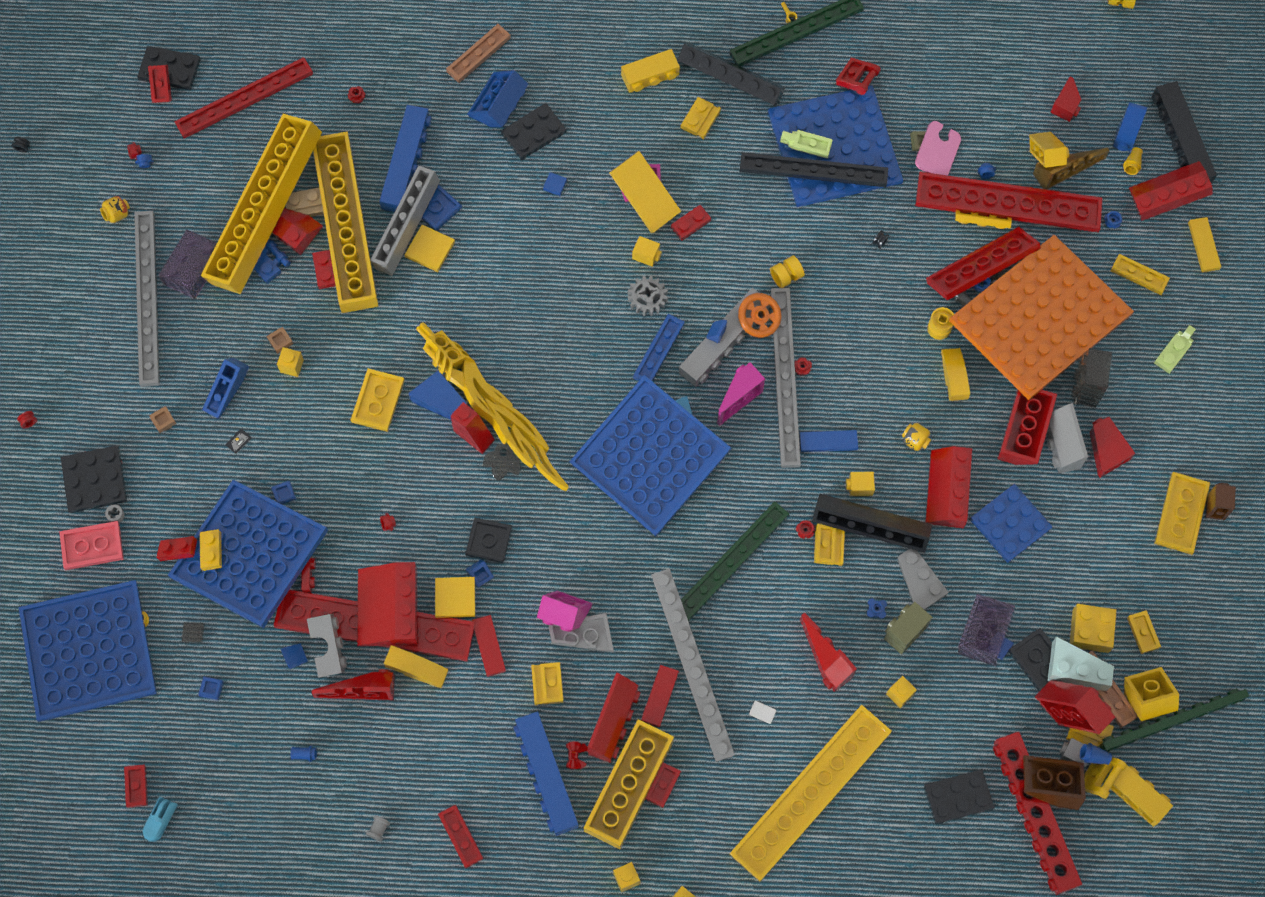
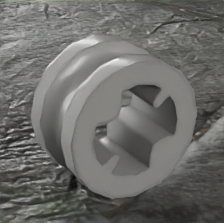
(111, 509)

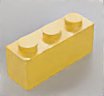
(650, 71)
(1048, 149)
(1141, 795)

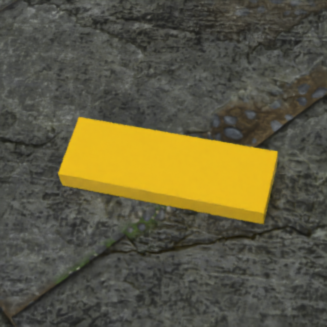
(1204, 244)
(1140, 274)

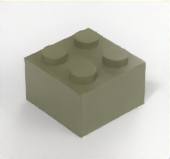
(908, 627)

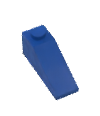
(1129, 127)
(225, 386)

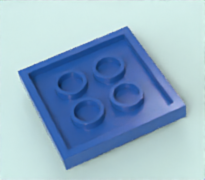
(1011, 523)

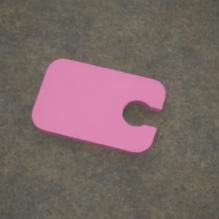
(937, 155)

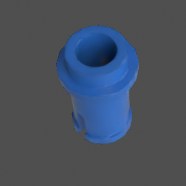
(306, 753)

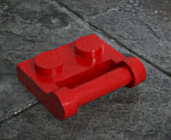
(853, 72)

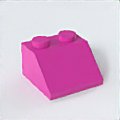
(563, 610)

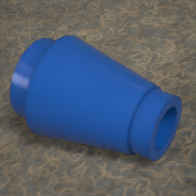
(1094, 754)

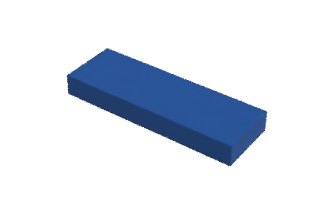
(828, 441)

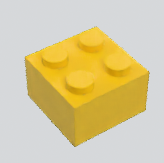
(1093, 628)
(1151, 693)

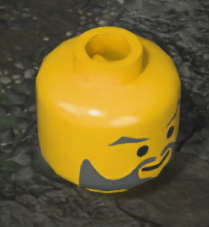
(916, 436)

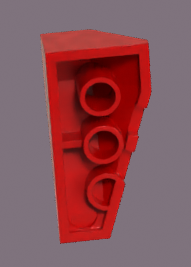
(296, 229)
(833, 664)

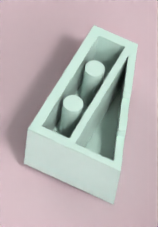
(1078, 667)

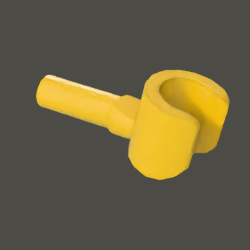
(788, 13)

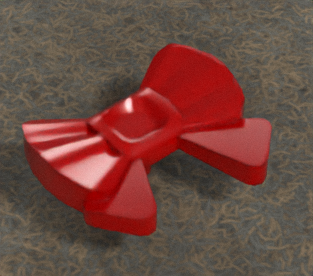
(575, 748)

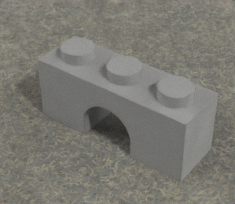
(326, 628)

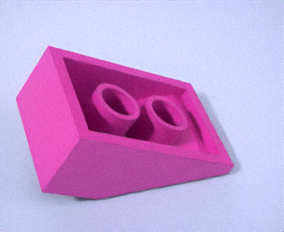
(744, 388)

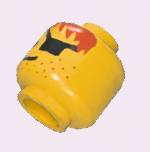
(114, 209)

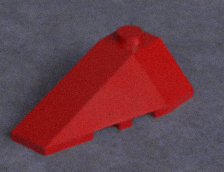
(368, 686)

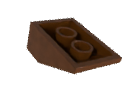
(1055, 781)

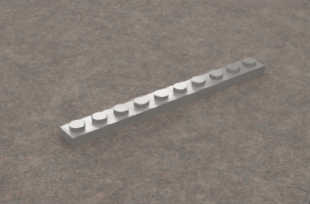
(146, 299)
(786, 383)
(693, 665)

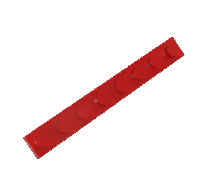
(243, 98)

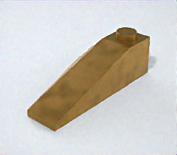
(1076, 163)

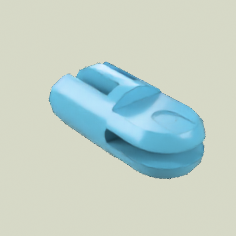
(159, 819)

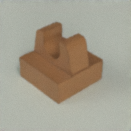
(279, 339)
(162, 419)

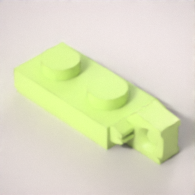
(807, 143)
(1175, 350)

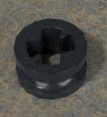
(20, 144)
(880, 239)

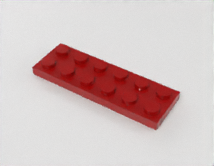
(983, 263)

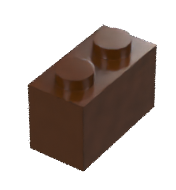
(1220, 501)

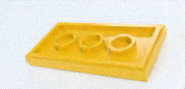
(645, 192)
(1182, 513)

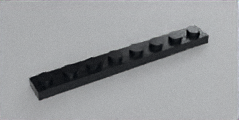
(814, 169)

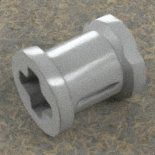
(378, 828)

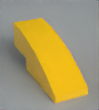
(955, 374)
(415, 667)

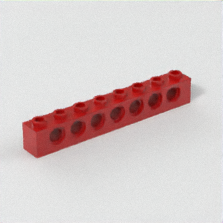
(1058, 884)

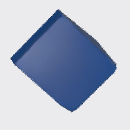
(717, 331)
(480, 572)
(294, 655)

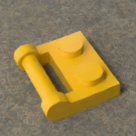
(1097, 773)

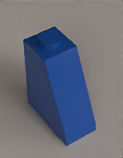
(437, 396)

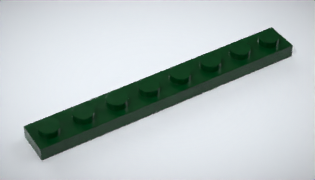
(795, 31)
(733, 559)
(1181, 716)

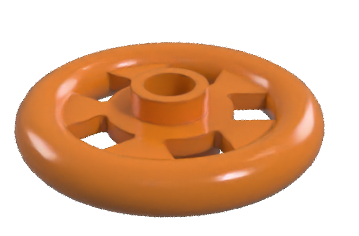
(746, 323)

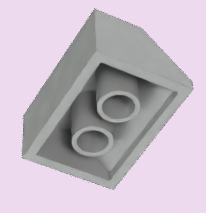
(1066, 440)

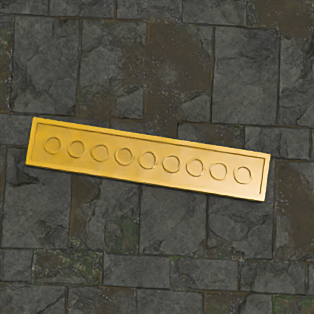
(810, 793)

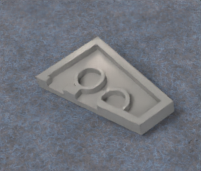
(920, 579)

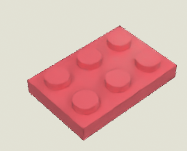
(91, 545)

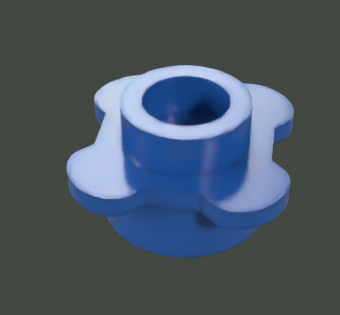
(876, 613)

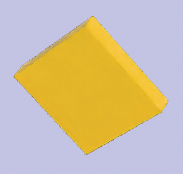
(429, 248)
(455, 597)

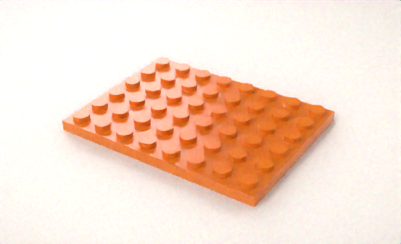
(1041, 316)

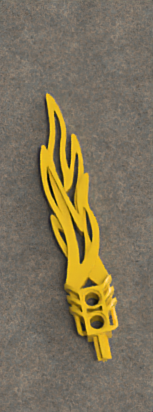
(495, 407)

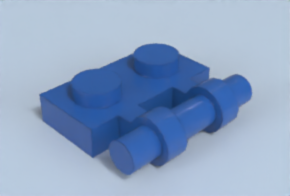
(266, 267)

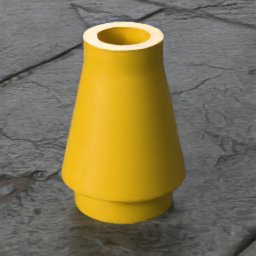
(1133, 162)

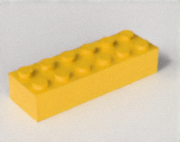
(628, 784)

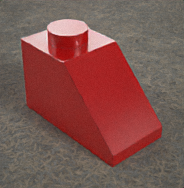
(1067, 102)

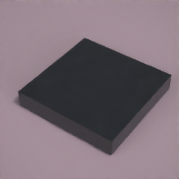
(488, 540)

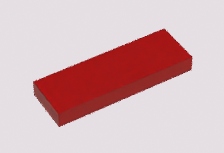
(489, 646)
(660, 696)
(460, 836)

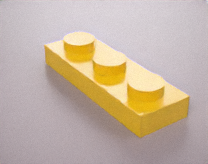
(983, 220)

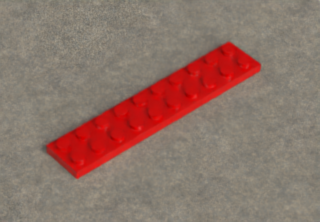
(1009, 201)
(435, 636)

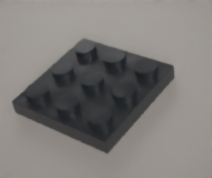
(93, 479)

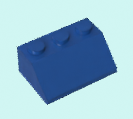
(498, 98)

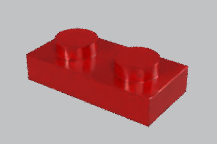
(159, 83)
(691, 222)
(324, 269)
(176, 548)
(308, 581)
(663, 785)
(135, 786)

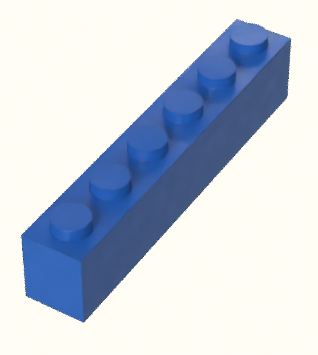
(405, 156)
(546, 773)

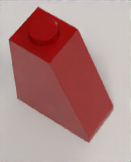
(471, 428)
(1109, 446)

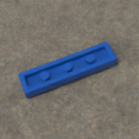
(659, 348)

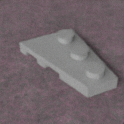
(591, 635)

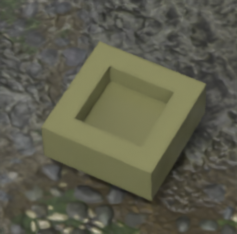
(916, 139)

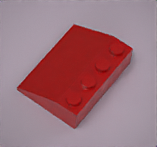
(387, 605)

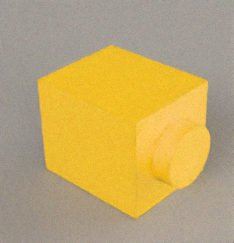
(646, 251)
(290, 362)
(860, 484)
(901, 691)
(626, 877)

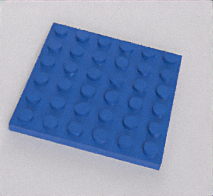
(857, 137)
(650, 455)
(261, 553)
(87, 650)

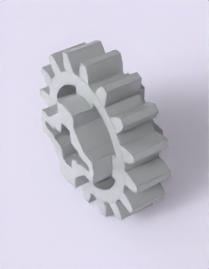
(654, 291)

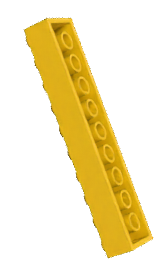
(261, 203)
(344, 223)

